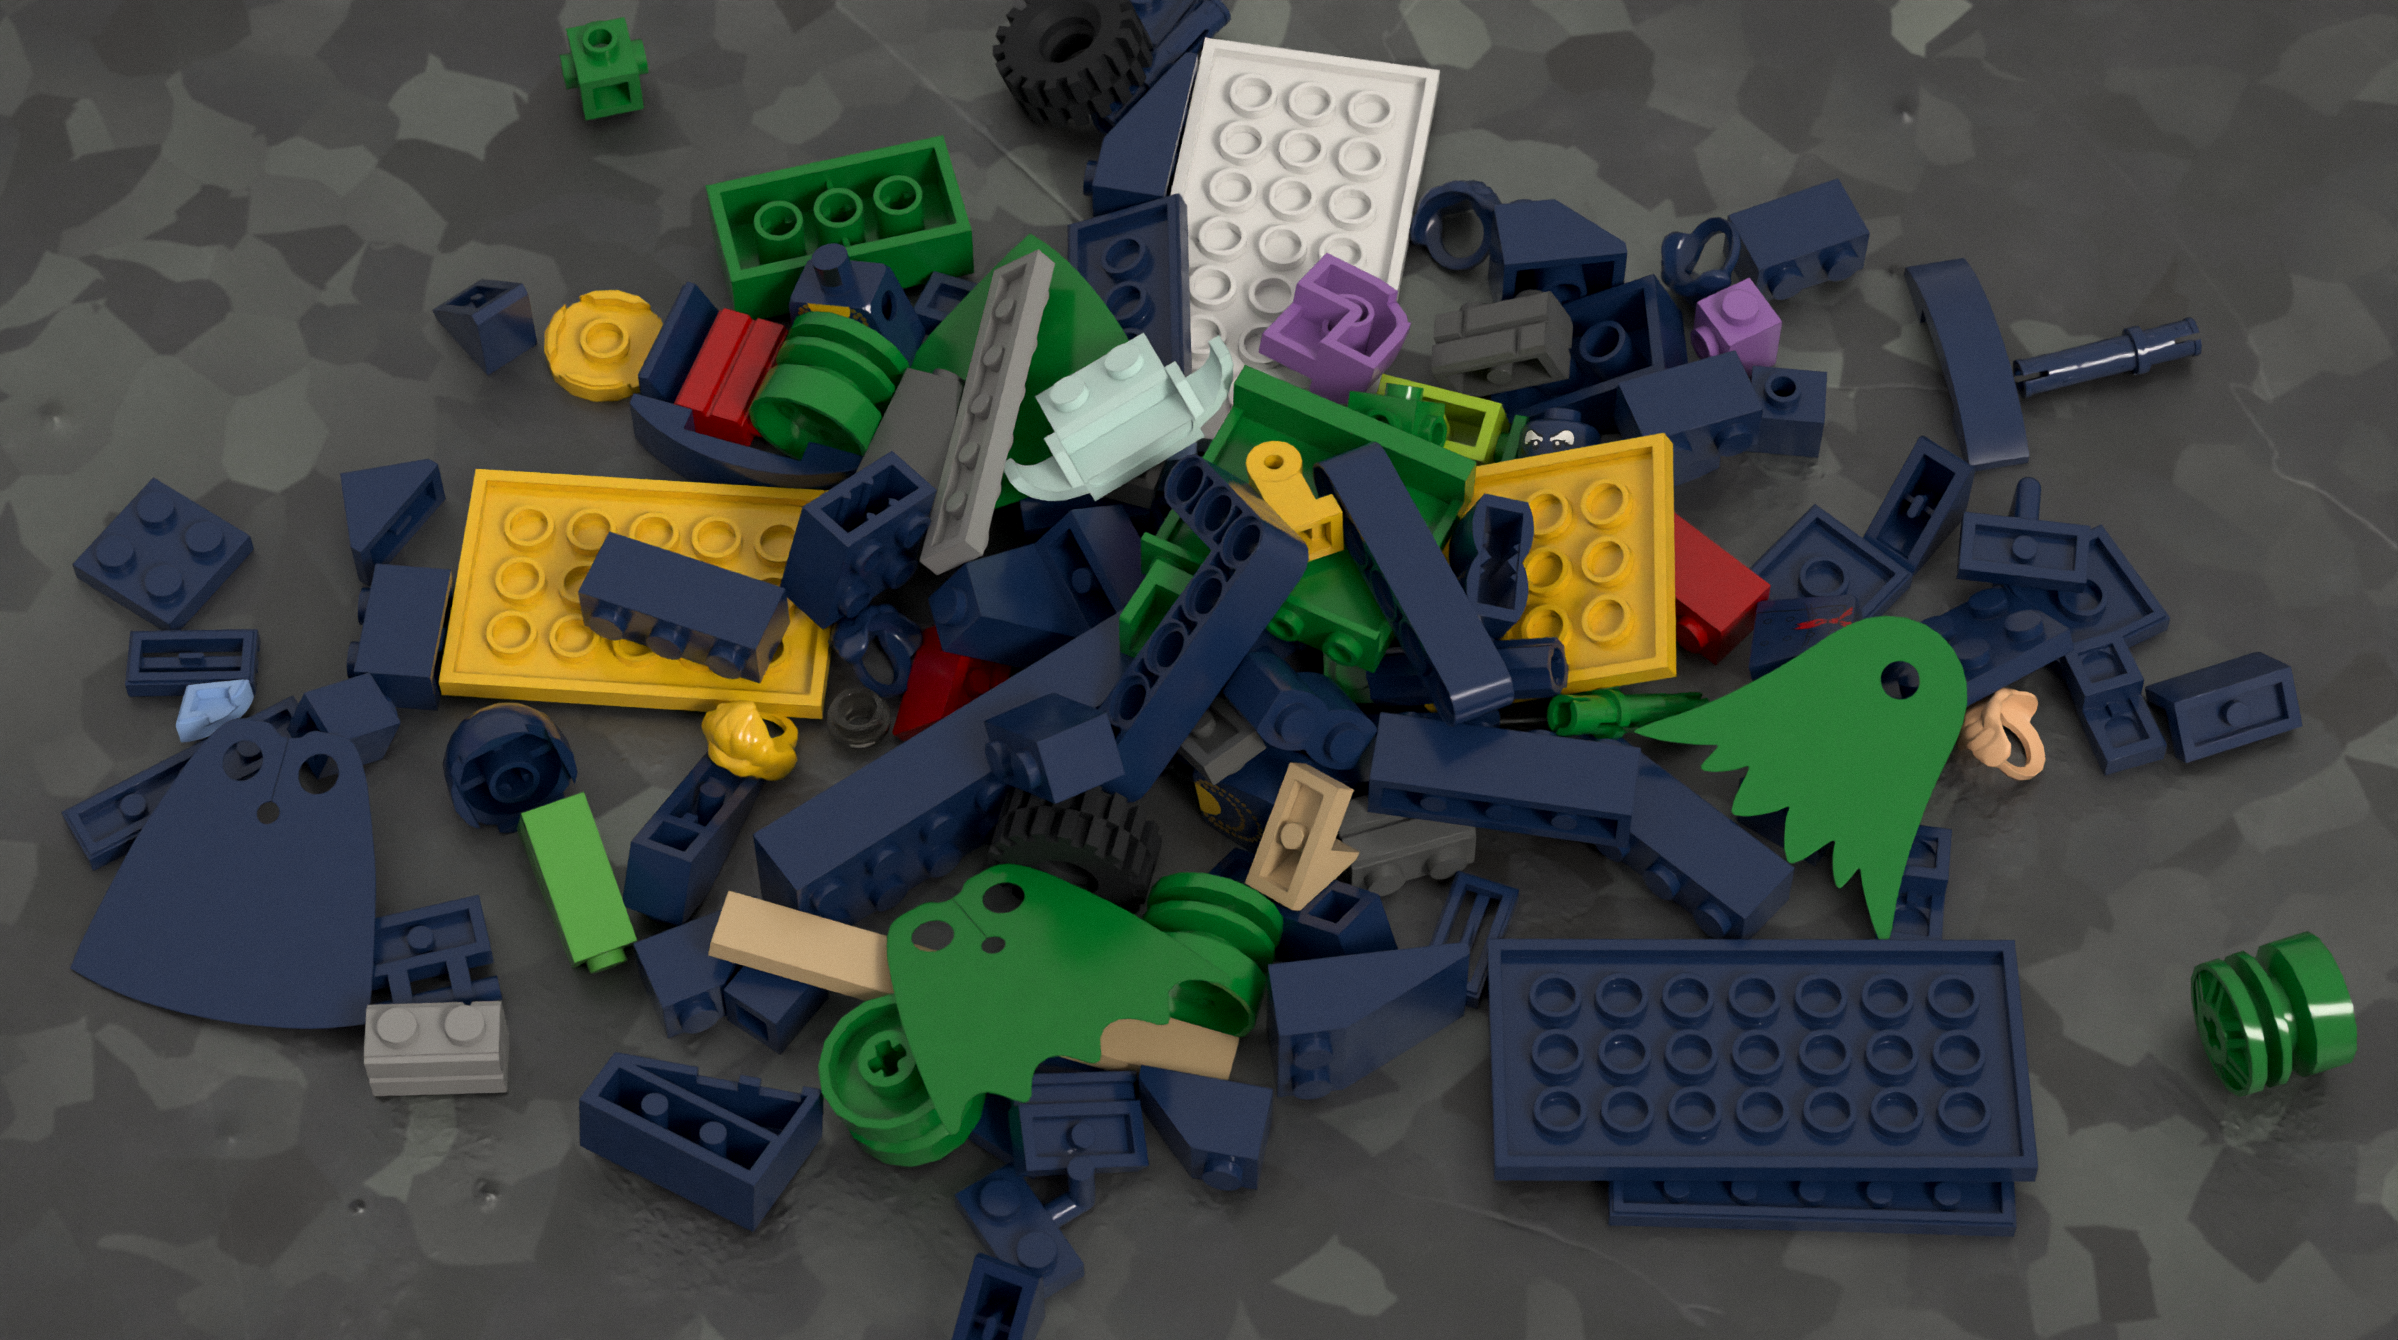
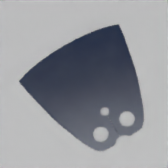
(244, 912)

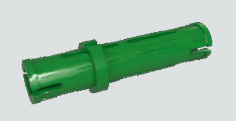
(1613, 714)

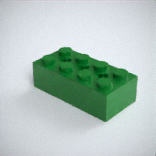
(880, 204)

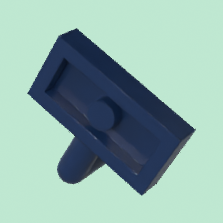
(2022, 547)
(1021, 1229)

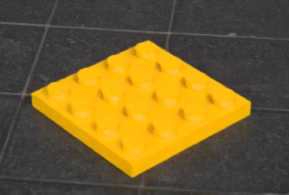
(1597, 557)

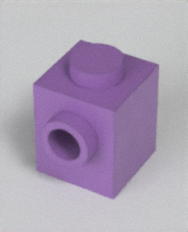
(1737, 321)

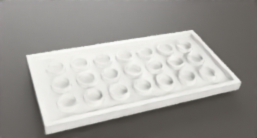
(1288, 165)

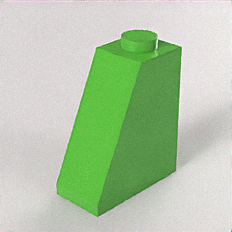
(577, 883)

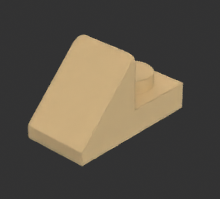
(1299, 842)

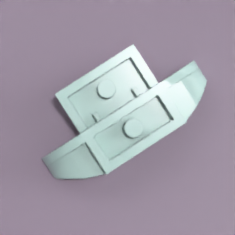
(1121, 420)

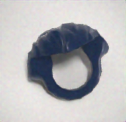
(1448, 200)
(1682, 252)
(896, 635)

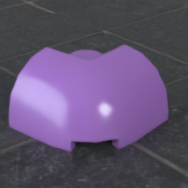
(1338, 329)

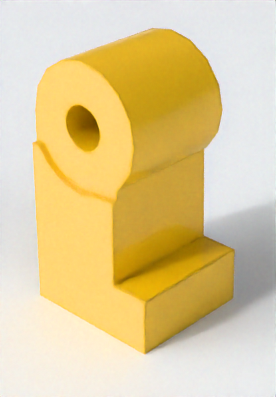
(1278, 478)

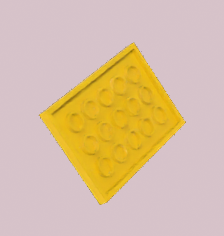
(533, 541)

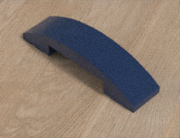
(1973, 362)
(671, 438)

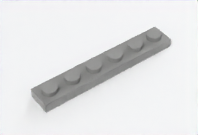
(987, 413)

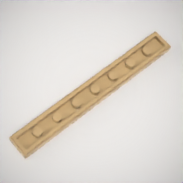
(857, 965)

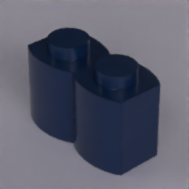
(1488, 560)
(1299, 711)

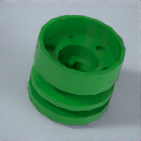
(827, 386)
(1228, 928)
(2273, 1014)

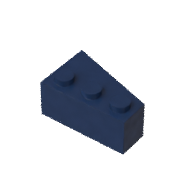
(700, 1134)

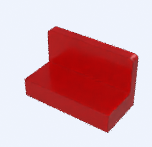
(941, 685)

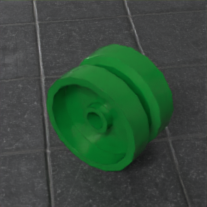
(880, 1092)

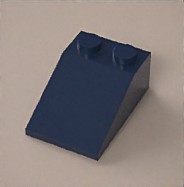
(1614, 339)
(1357, 1012)

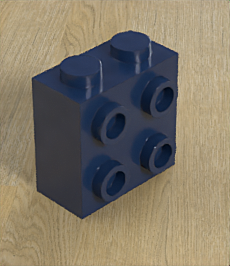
(858, 540)

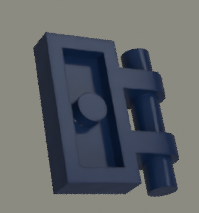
(430, 944)

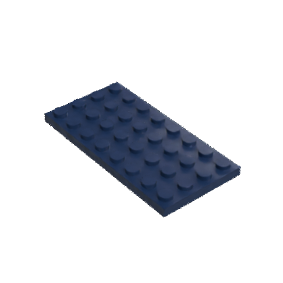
(1758, 1060)

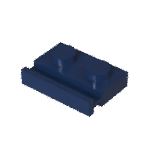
(1078, 1117)

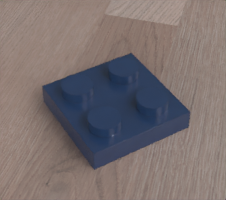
(163, 556)

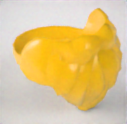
(743, 745)

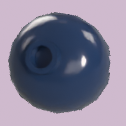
(506, 764)

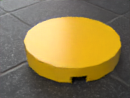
(601, 344)

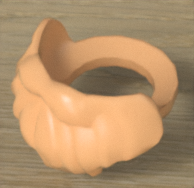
(1986, 738)

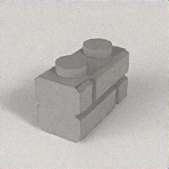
(436, 1048)

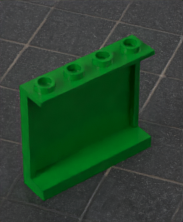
(1331, 601)

